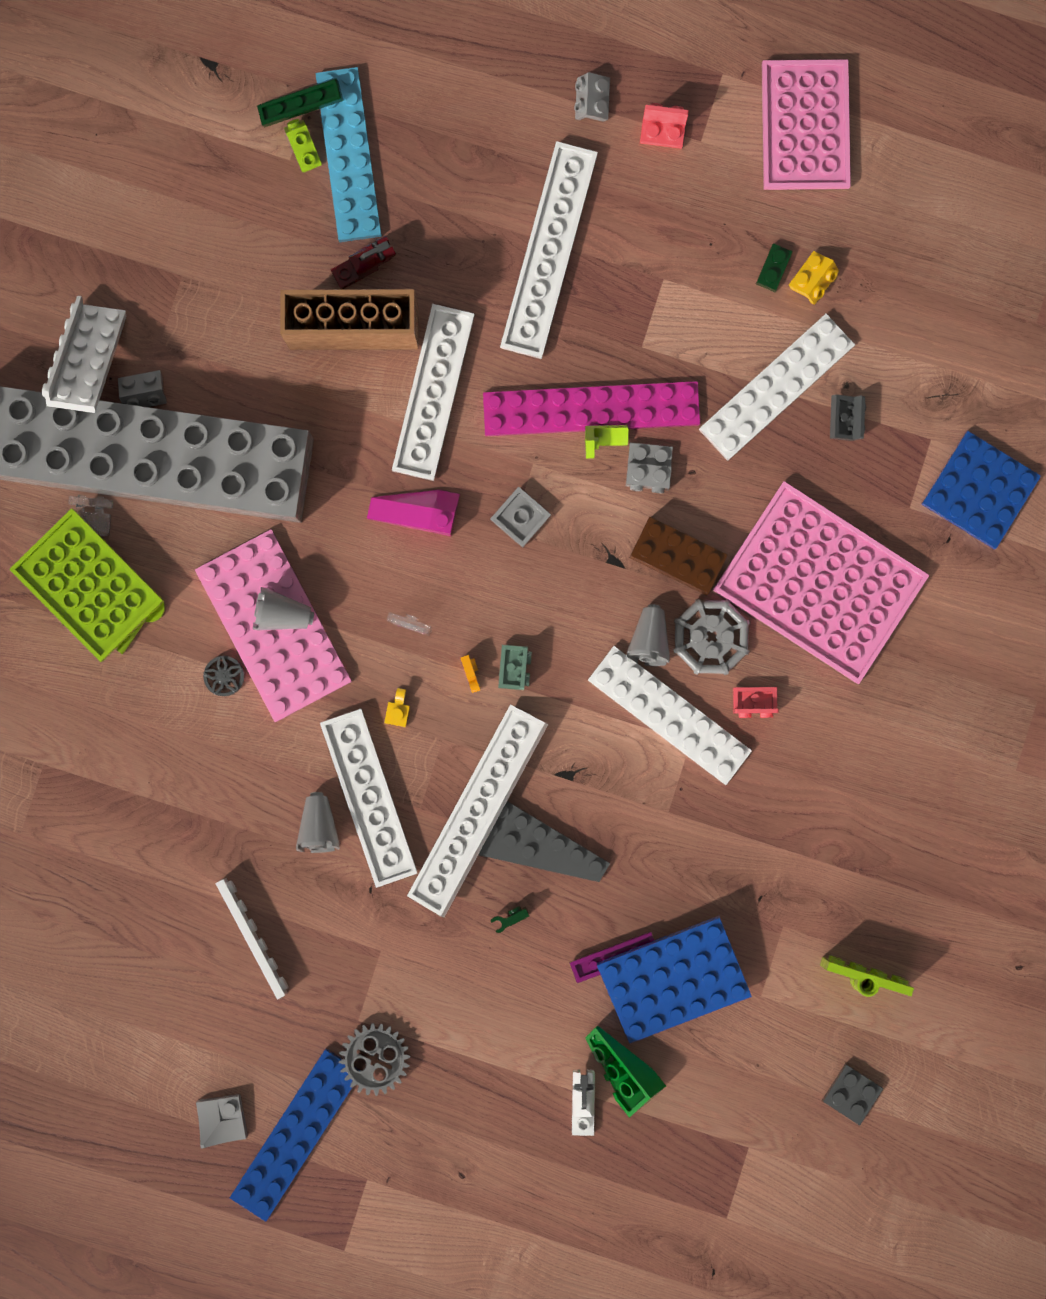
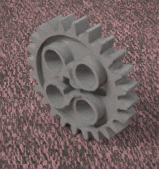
(382, 1040)

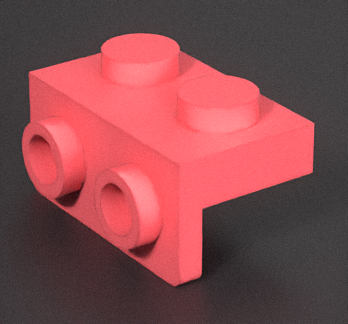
(755, 700)

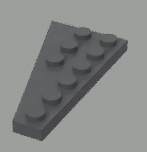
(531, 843)

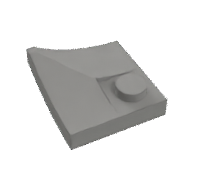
(221, 1120)

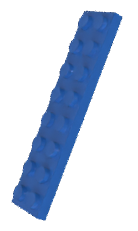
(293, 1137)

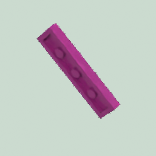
(586, 966)

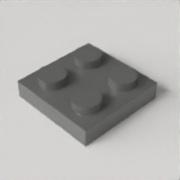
(852, 1094)

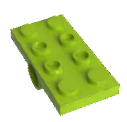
(859, 973)

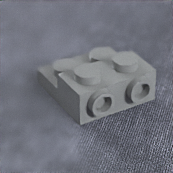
(649, 467)

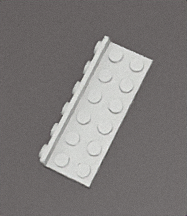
(83, 357)

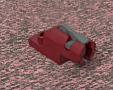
(363, 262)

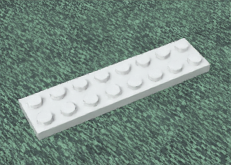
(776, 387)
(433, 392)
(669, 715)
(368, 798)

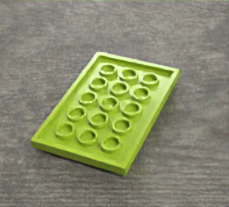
(86, 585)

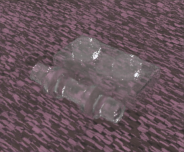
(98, 521)

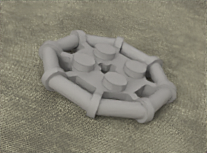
(711, 649)

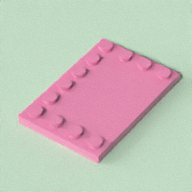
(805, 124)

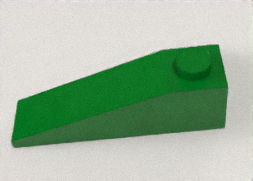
(630, 1077)

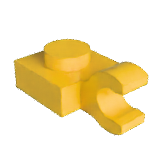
(397, 712)

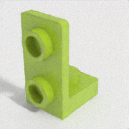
(604, 436)

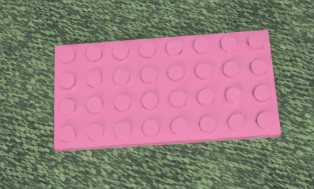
(285, 664)

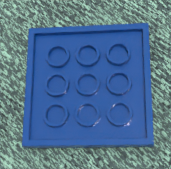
(981, 490)

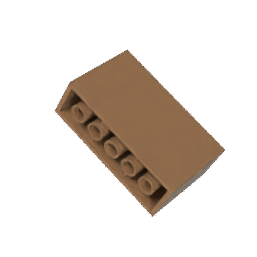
(349, 319)

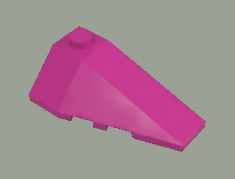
(425, 510)

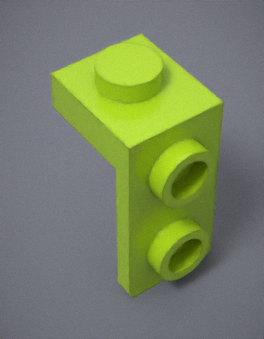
(302, 145)

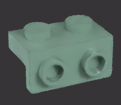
(513, 667)

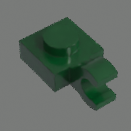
(516, 915)

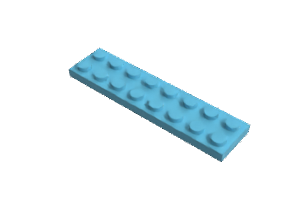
(349, 159)

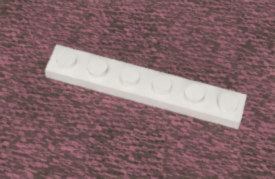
(256, 945)

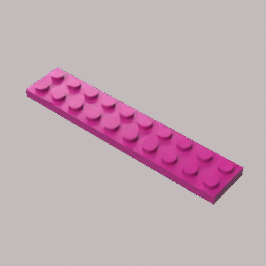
(579, 407)

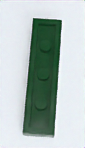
(300, 102)

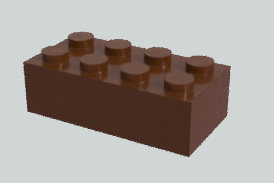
(678, 556)

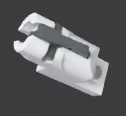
(583, 1103)

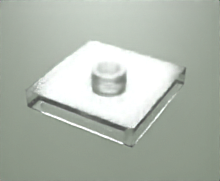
(409, 622)

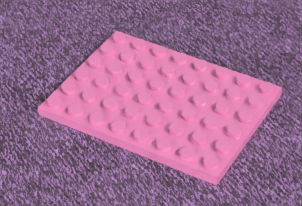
(821, 582)

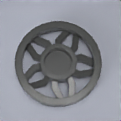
(223, 676)

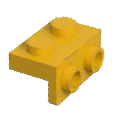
(814, 277)

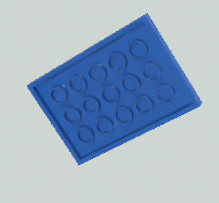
(674, 979)

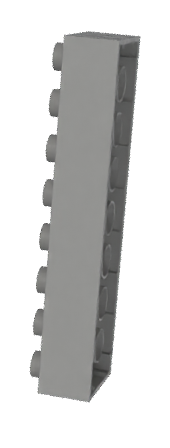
(156, 456)

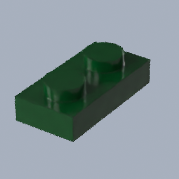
(774, 267)

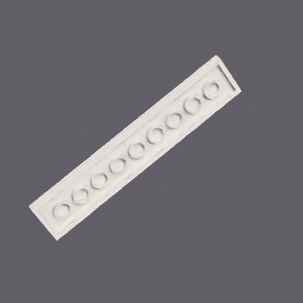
(548, 250)
(477, 810)

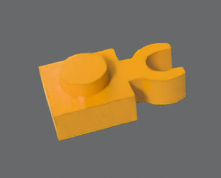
(470, 667)

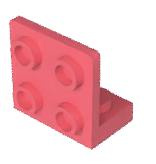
(663, 125)

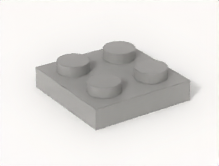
(520, 517)

